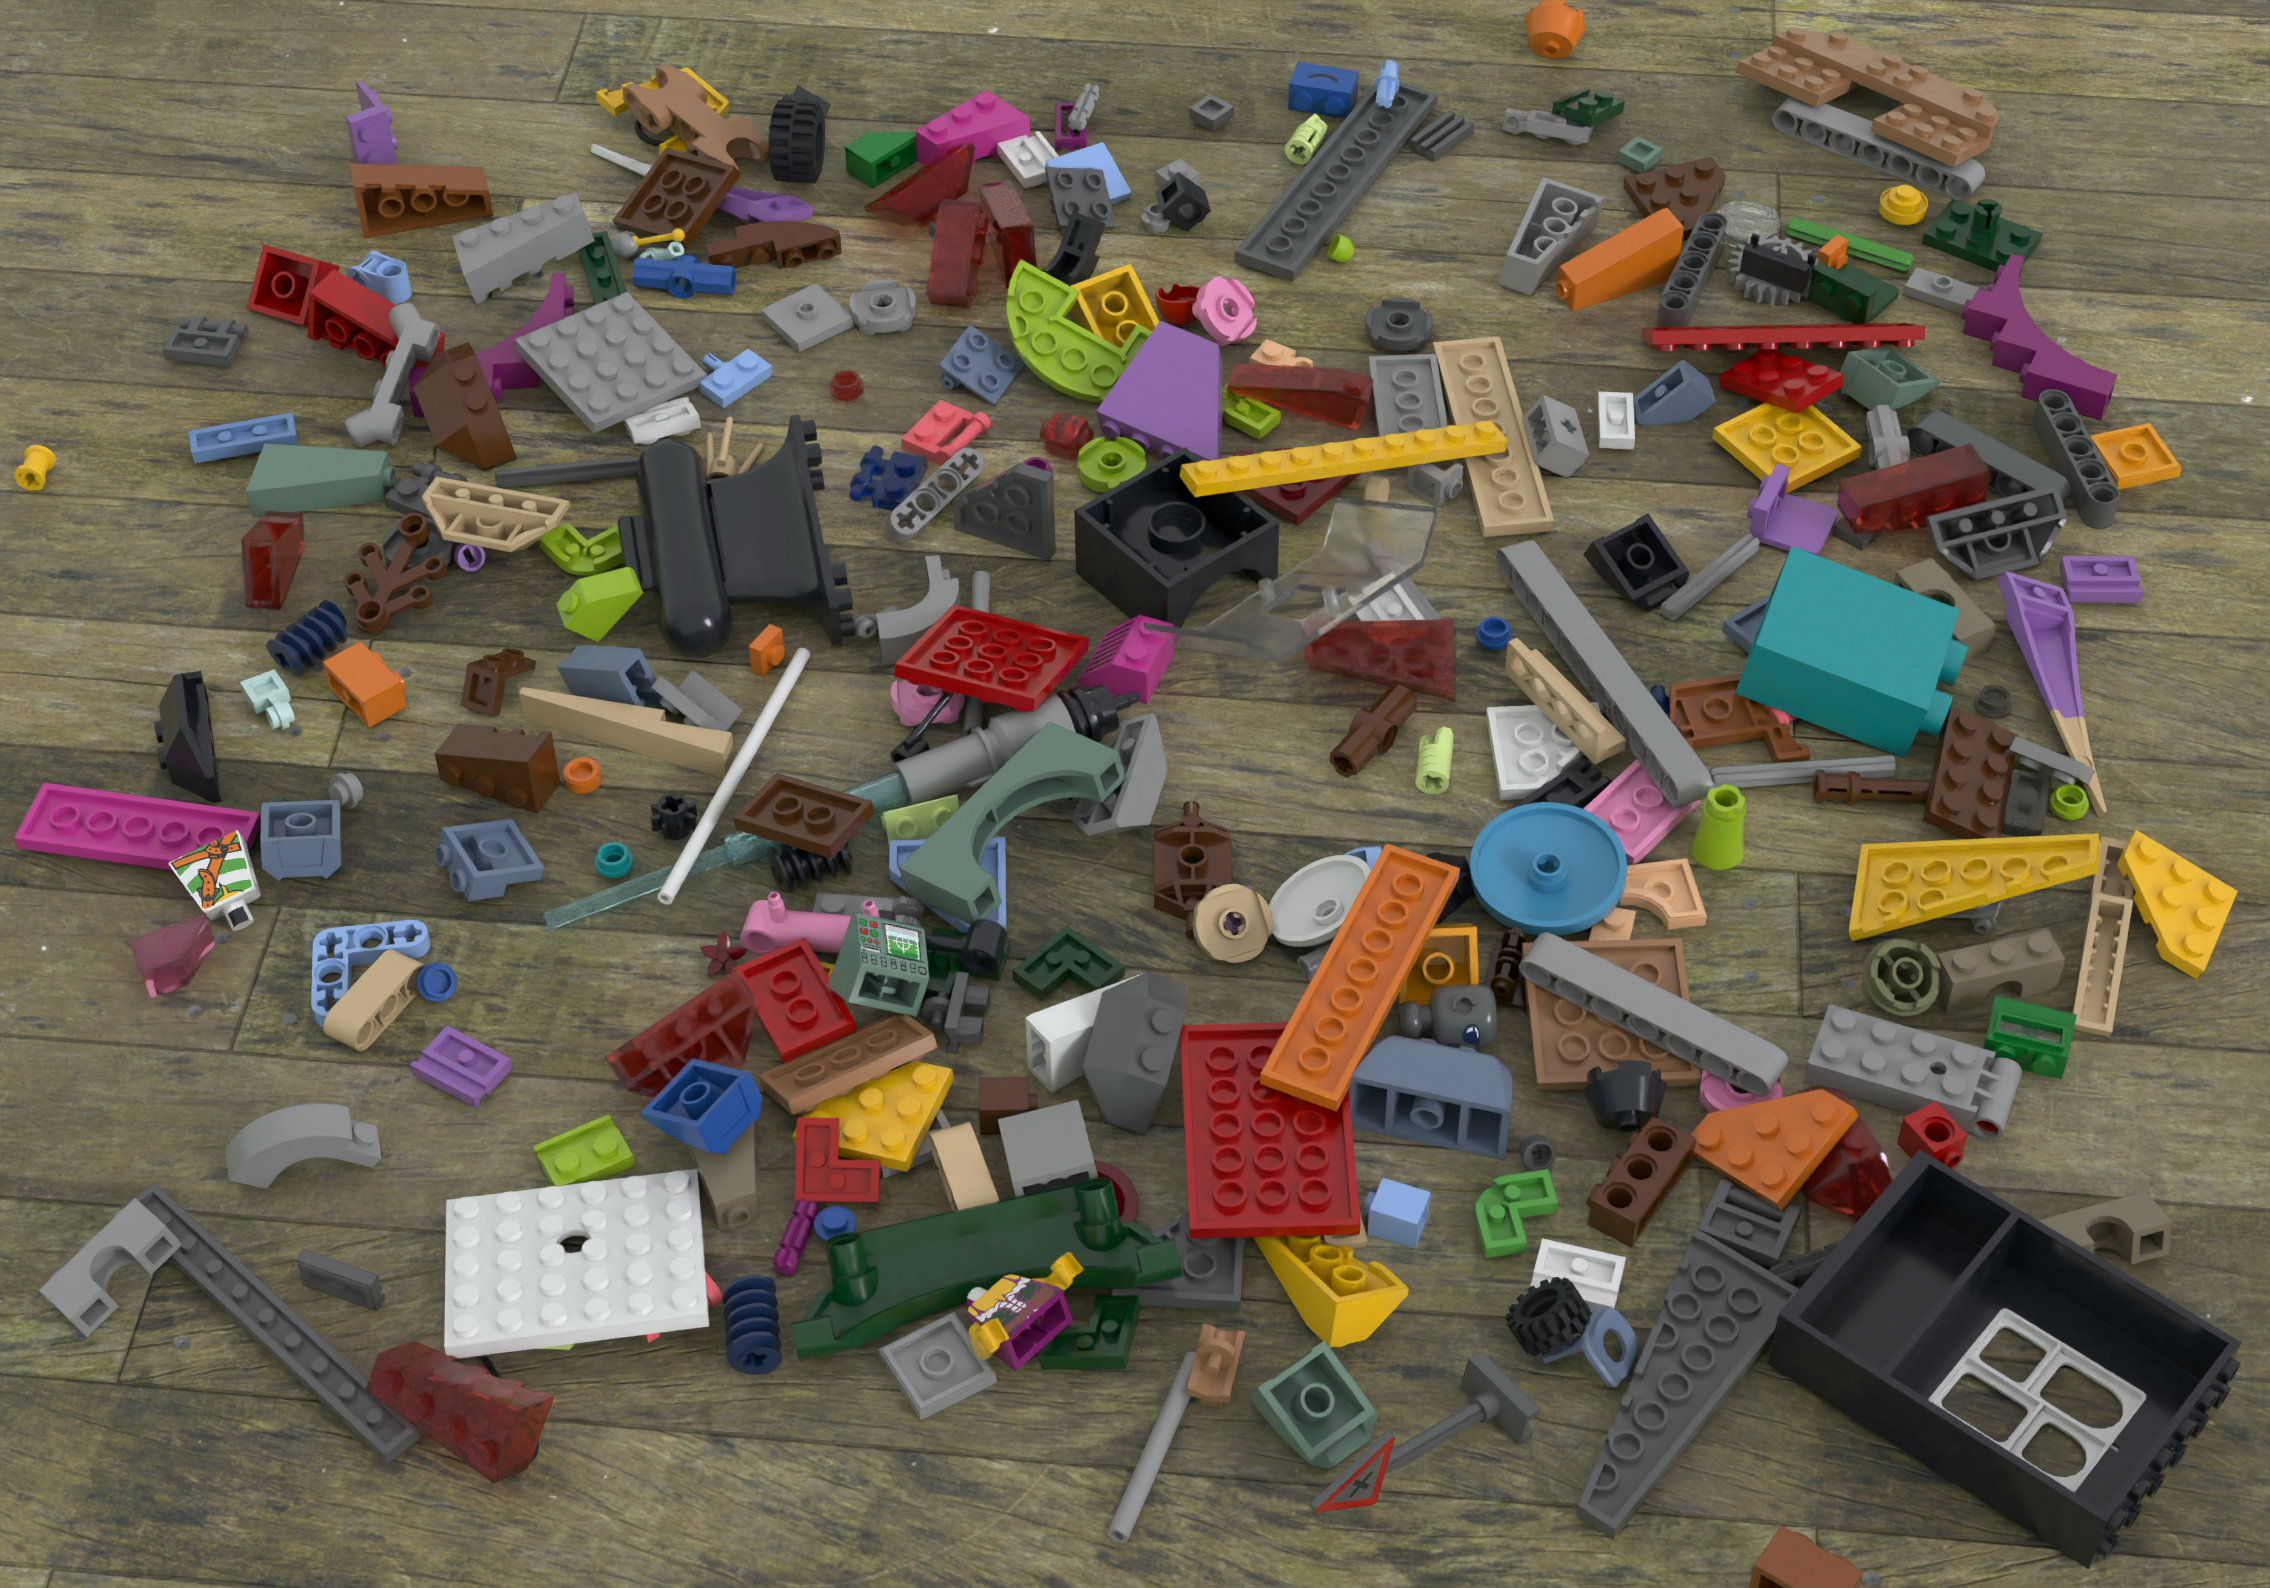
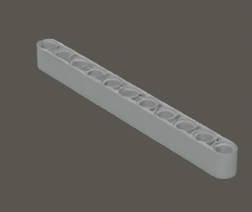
(1604, 674)

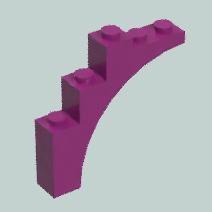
(2024, 349)
(501, 363)

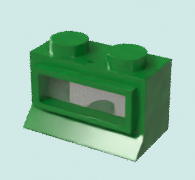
(2030, 1036)

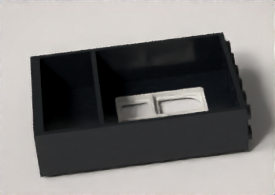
(1925, 1292)

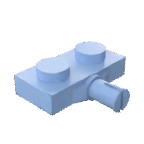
(733, 378)

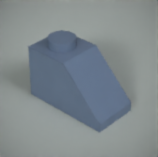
(1674, 397)

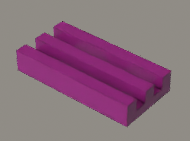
(1071, 140)

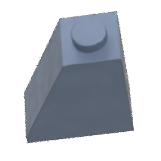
(610, 675)

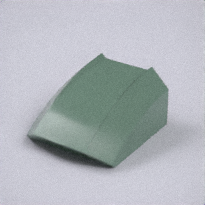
(1884, 378)
(1317, 1408)

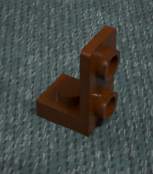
(487, 678)

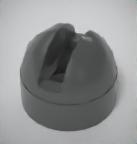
(1544, 1148)

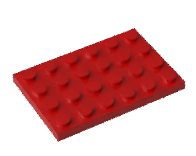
(1255, 1153)

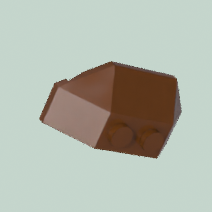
(463, 409)

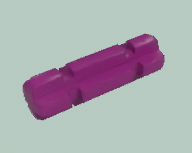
(795, 1237)

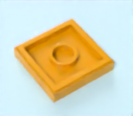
(2136, 456)

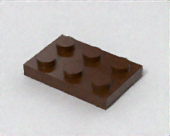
(804, 815)

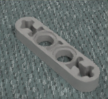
(934, 494)

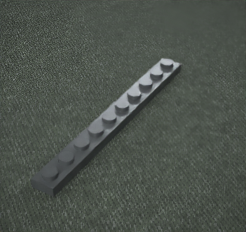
(280, 1330)

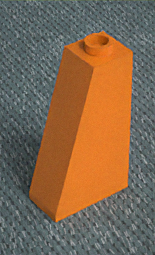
(1624, 263)

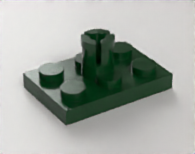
(1980, 234)

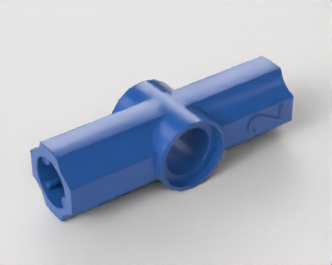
(684, 276)

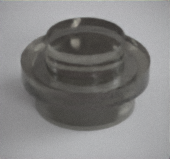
(1993, 702)

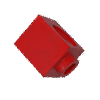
(1934, 1134)

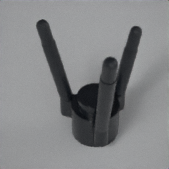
(914, 743)

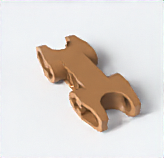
(683, 110)

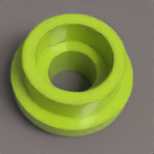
(2069, 802)

